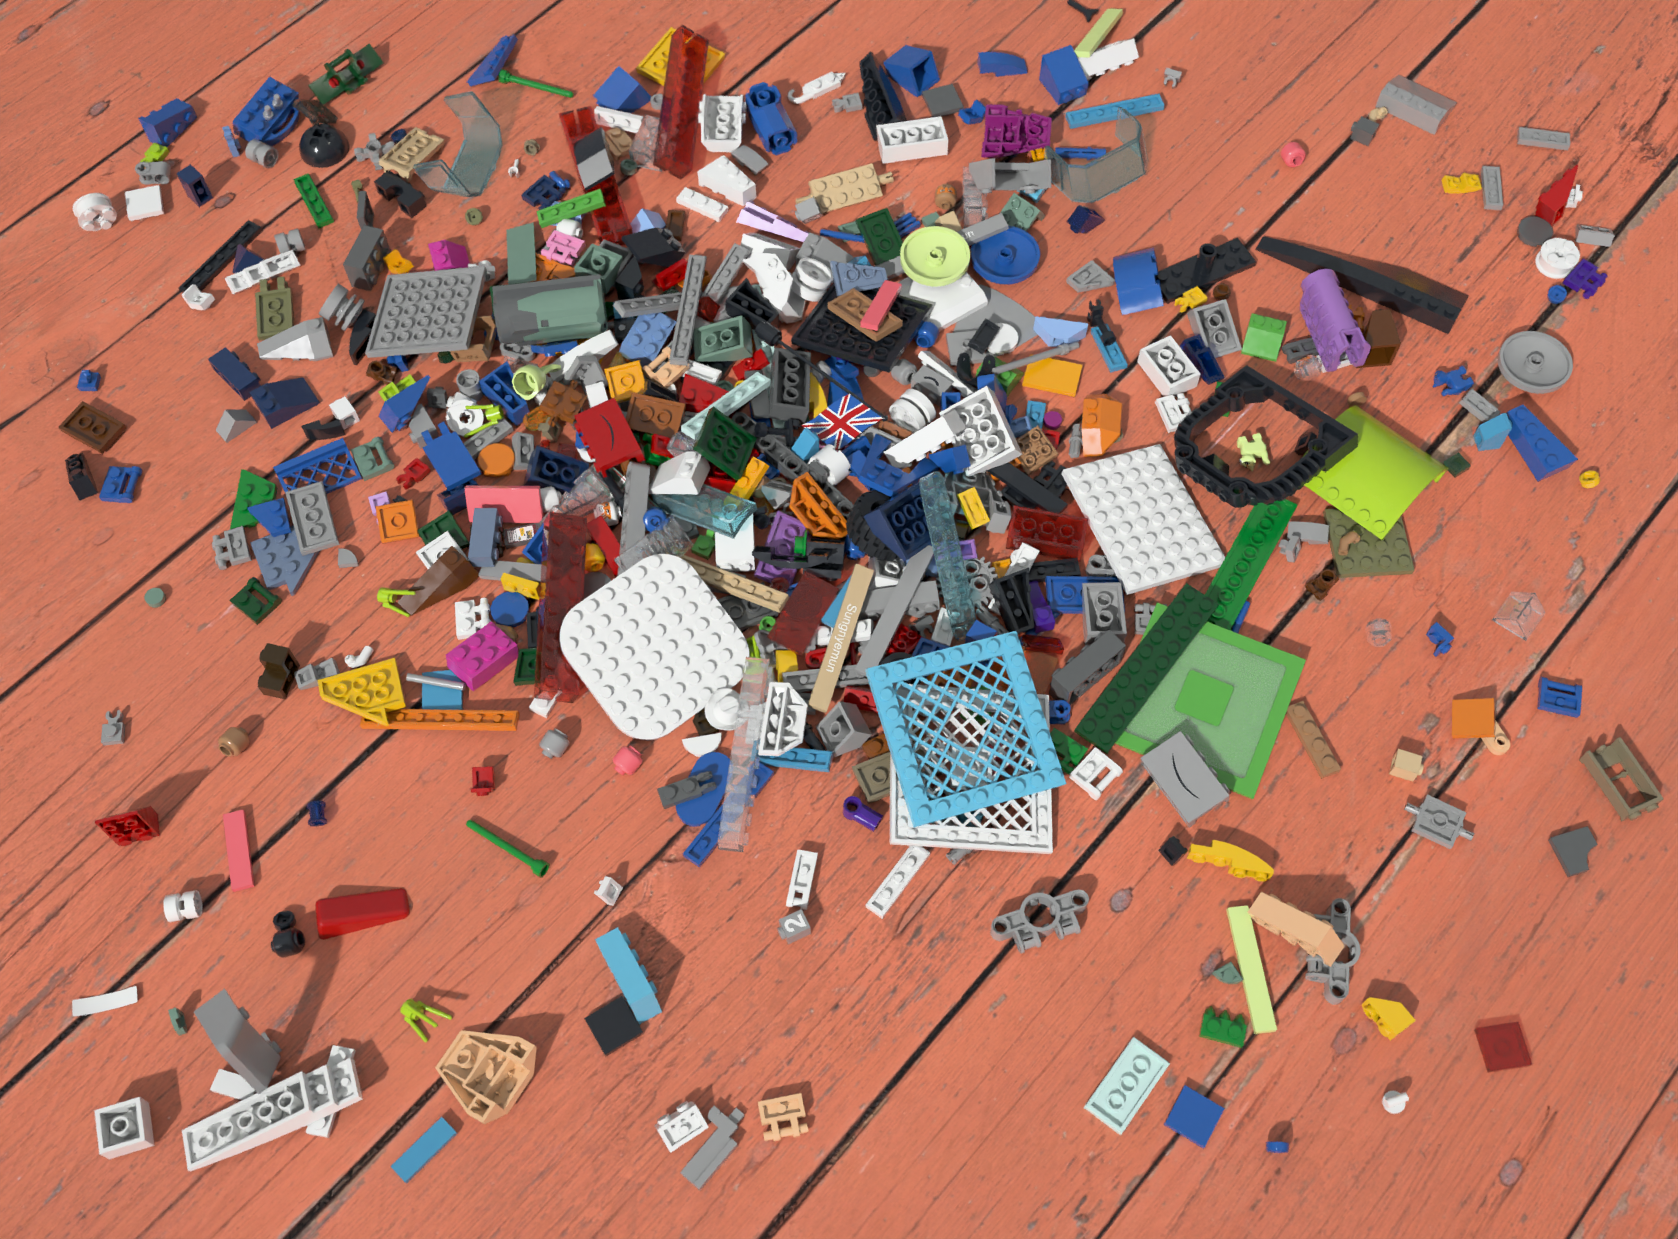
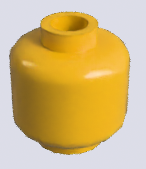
(594, 558)

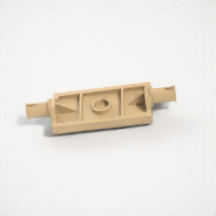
(847, 188)

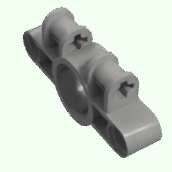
(1027, 935)
(1338, 974)

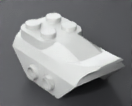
(722, 122)
(776, 285)

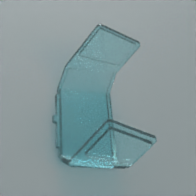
(476, 155)
(1106, 173)

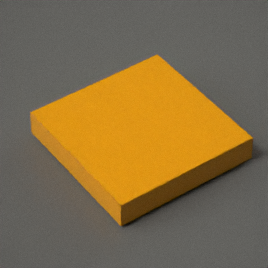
(625, 380)

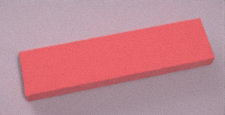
(881, 305)
(238, 850)

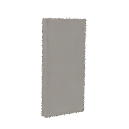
(312, 518)

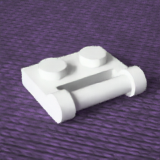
(1090, 768)

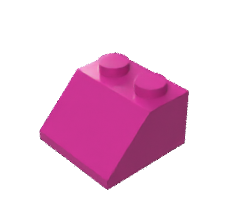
(448, 255)

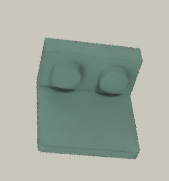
(1020, 213)

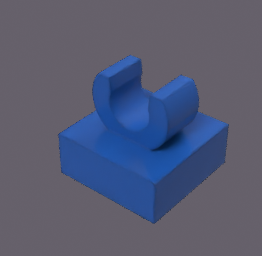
(398, 361)
(88, 381)

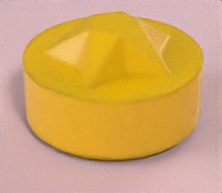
(1589, 479)

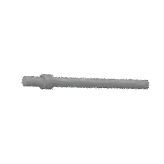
(1061, 349)

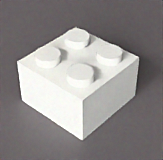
(124, 1128)

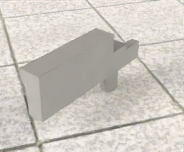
(715, 1150)

